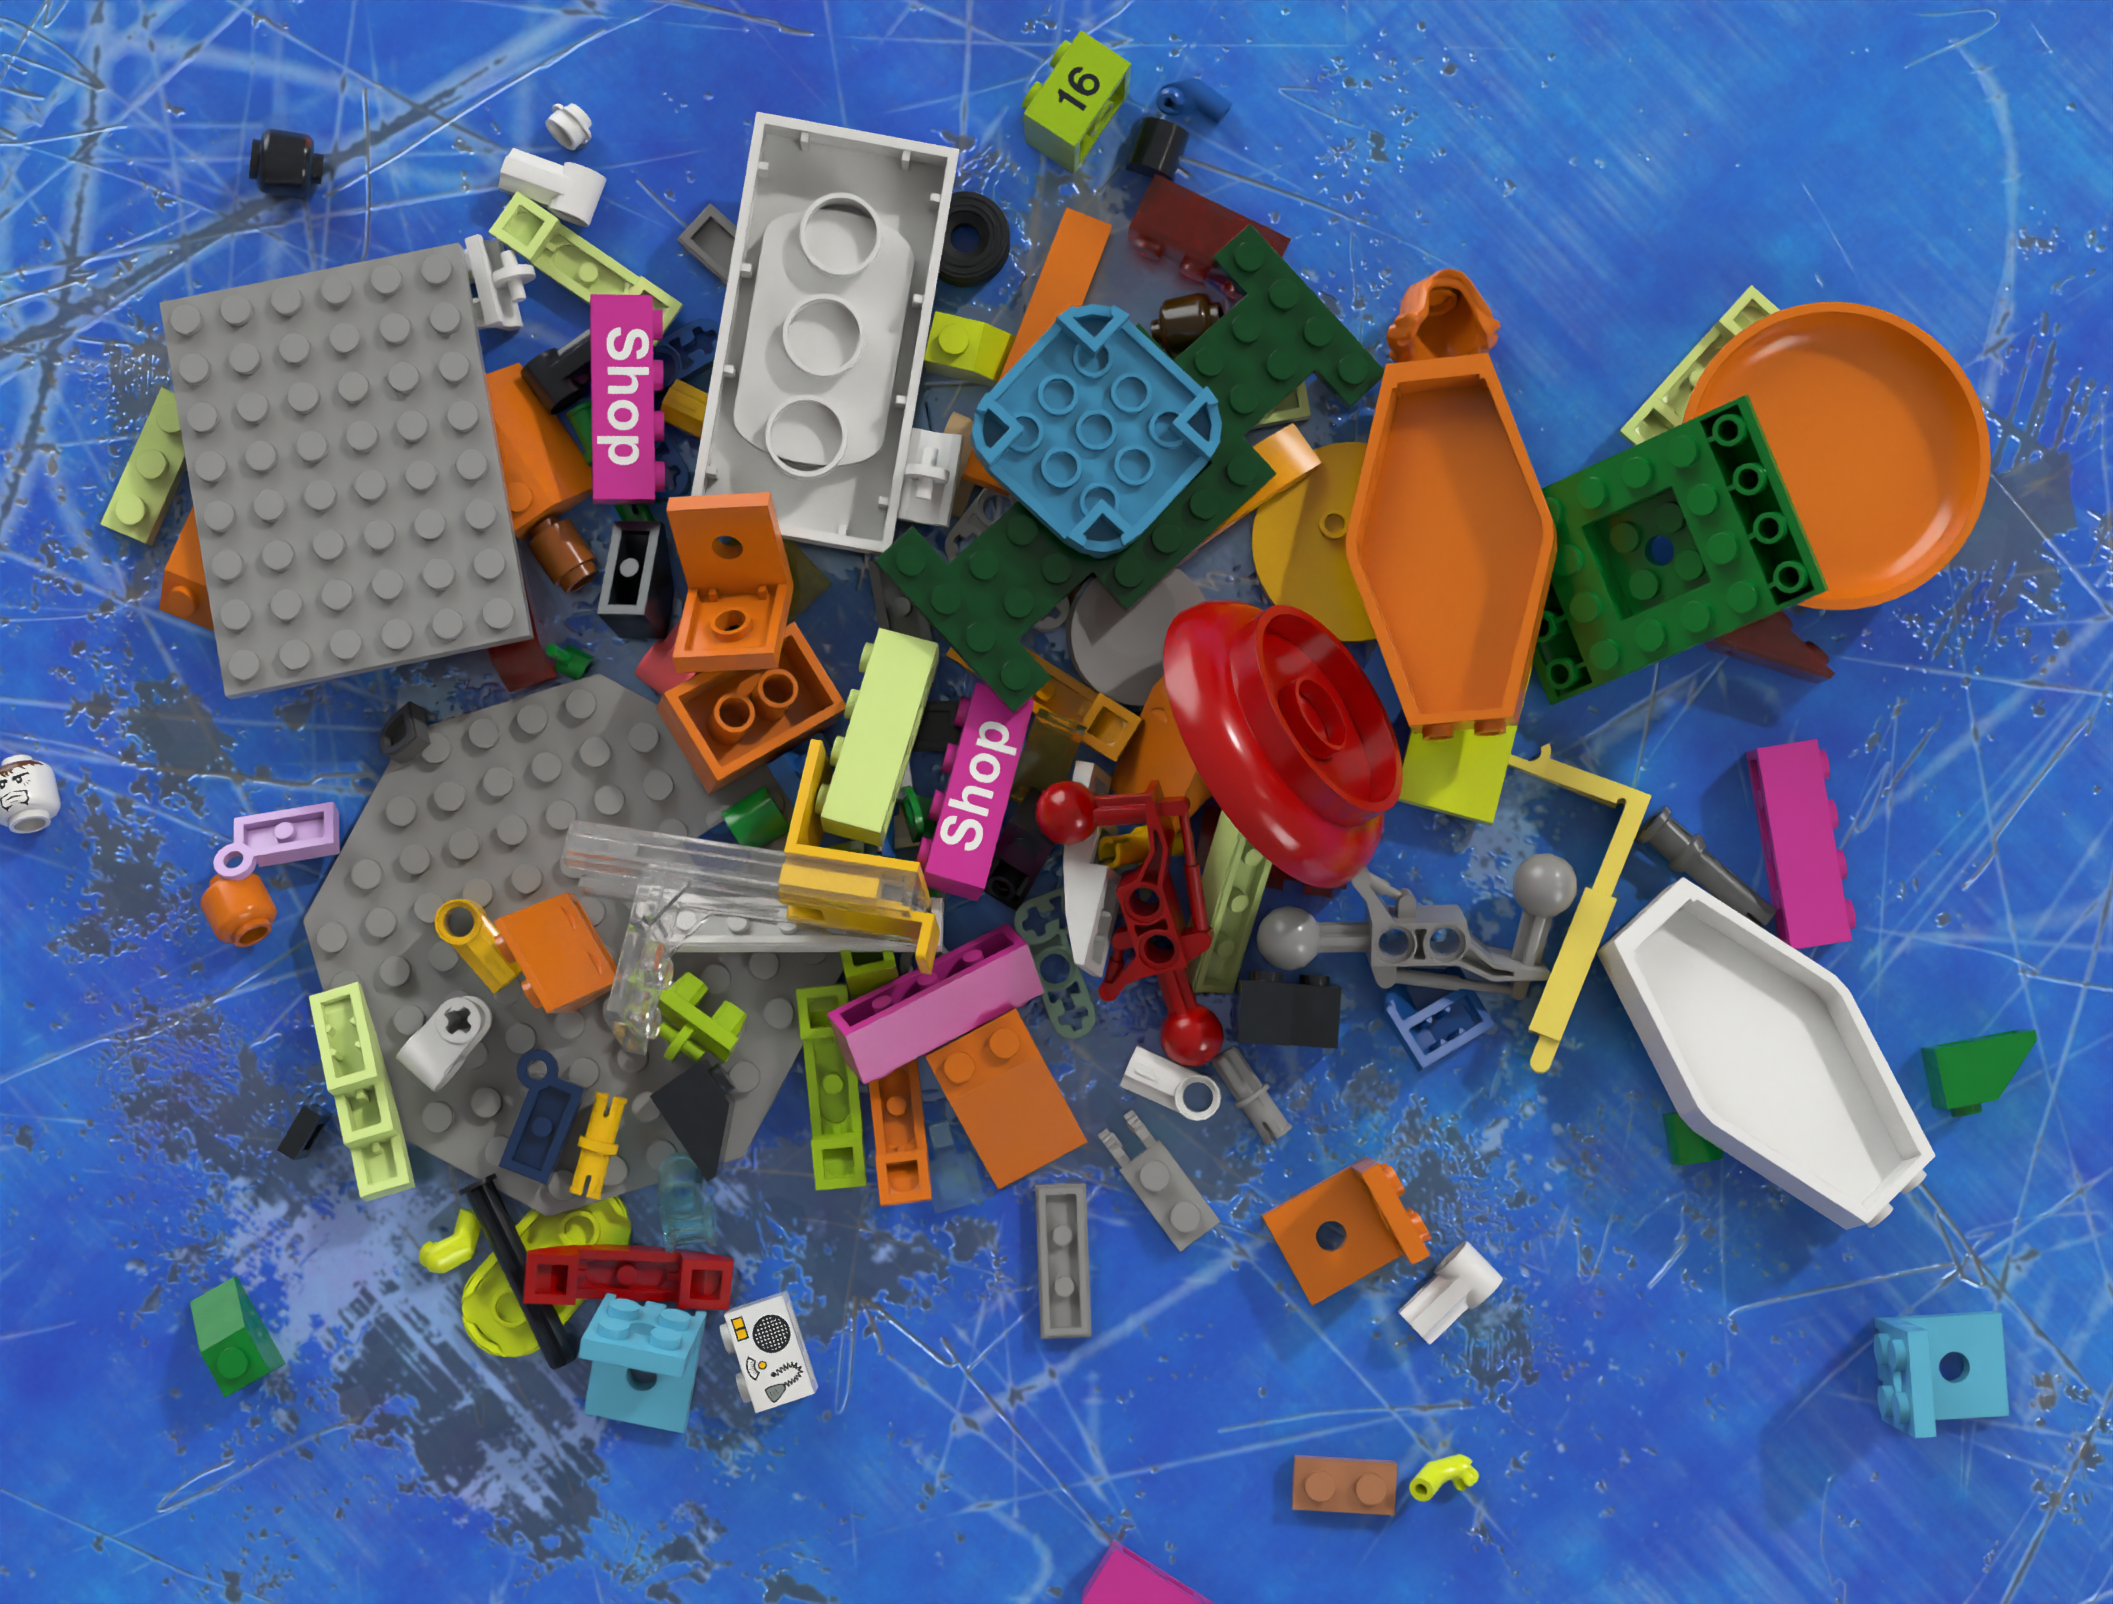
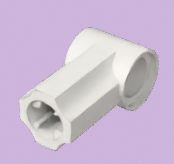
(566, 190)
(1166, 1083)
(1460, 1283)

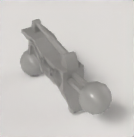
(1541, 886)

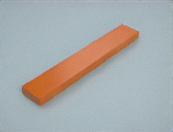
(1060, 285)

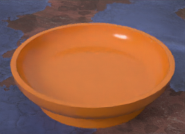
(1869, 438)

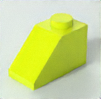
(967, 349)

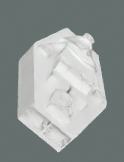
(1766, 1055)

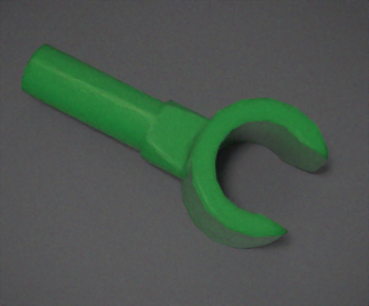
(570, 661)

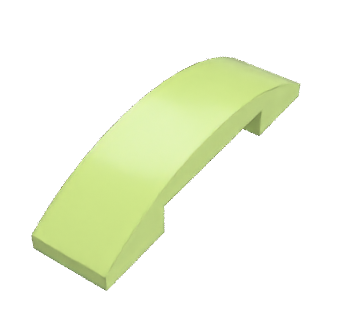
(571, 259)
(1669, 401)

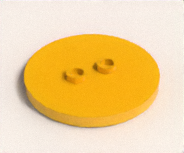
(1302, 544)

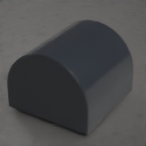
(1158, 148)

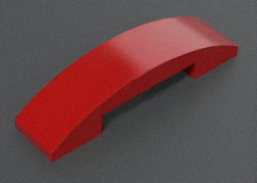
(630, 1272)

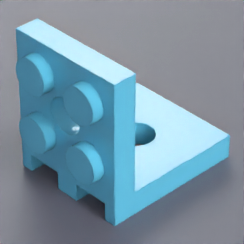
(645, 1340)
(1909, 1362)

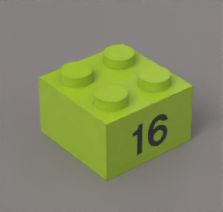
(1076, 100)

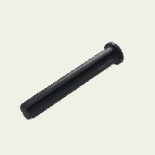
(512, 1259)

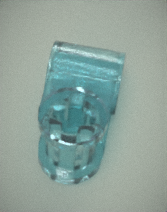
(685, 1204)

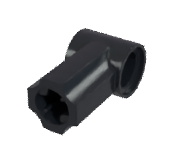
(560, 375)

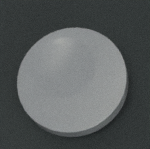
(1123, 650)

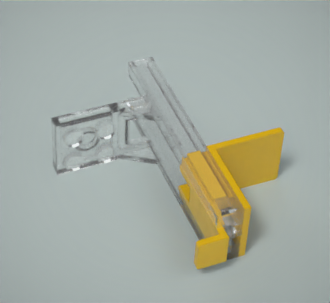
(687, 879)

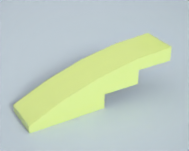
(361, 1091)

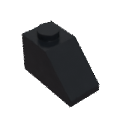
(637, 581)
(700, 1113)

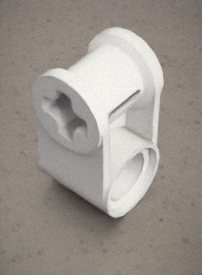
(440, 1046)

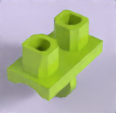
(714, 1034)

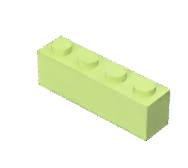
(878, 738)

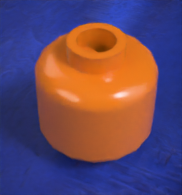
(239, 910)

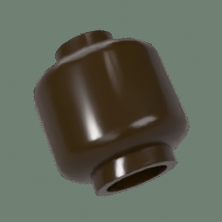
(1184, 321)

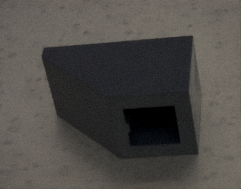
(1019, 855)

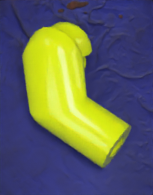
(453, 1250)
(1437, 1472)

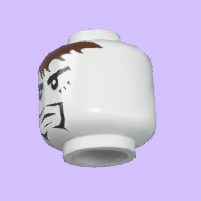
(27, 794)

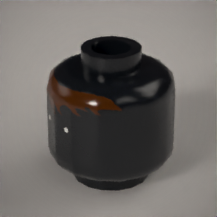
(285, 163)

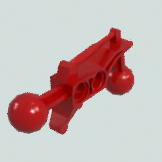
(1070, 815)

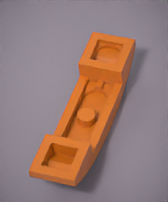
(900, 1137)

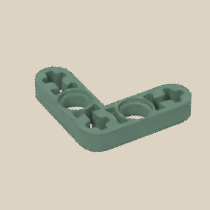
(1056, 942)

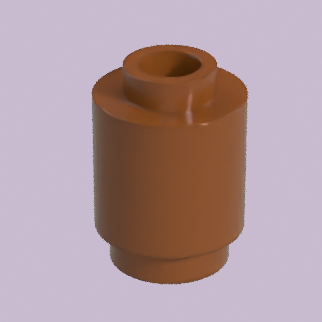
(563, 554)

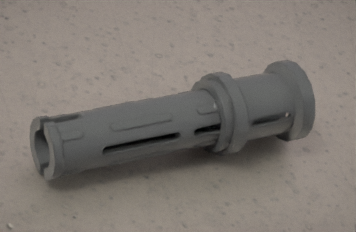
(1688, 855)

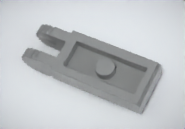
(1162, 1186)

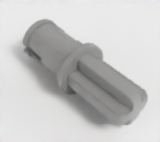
(1251, 1095)

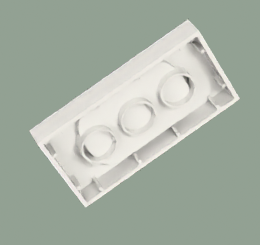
(826, 328)

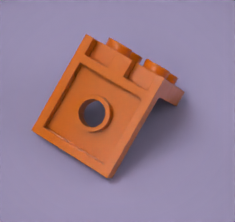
(730, 583)
(1374, 1224)

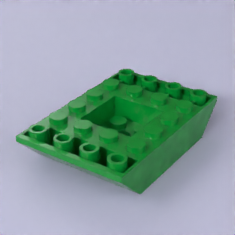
(1733, 560)

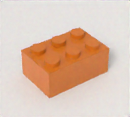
(748, 717)

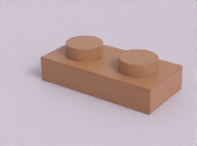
(1344, 1485)

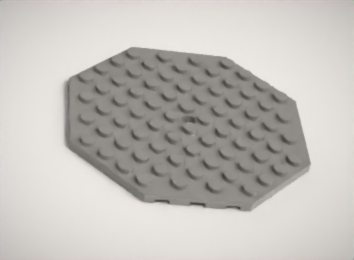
(489, 824)

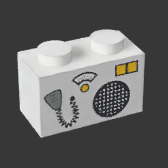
(768, 1352)

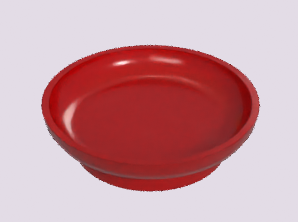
(1284, 735)

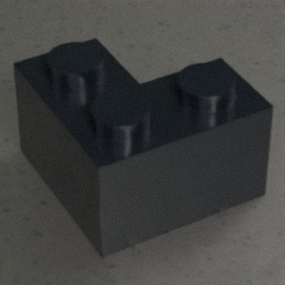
(1287, 1012)

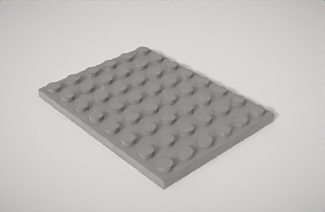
(345, 471)

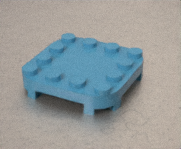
(1095, 430)

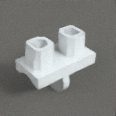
(498, 283)
(930, 477)

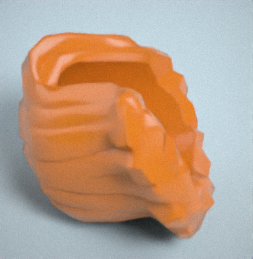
(1442, 320)

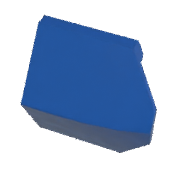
(1434, 1020)

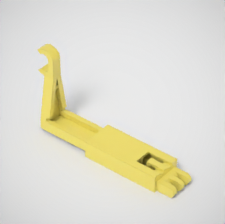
(1595, 904)

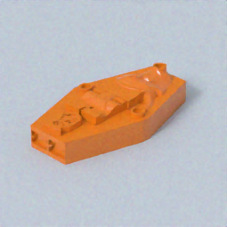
(1451, 546)

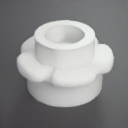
(569, 125)

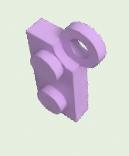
(280, 839)

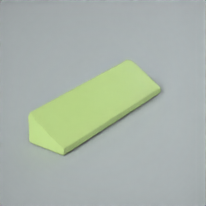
(1232, 895)

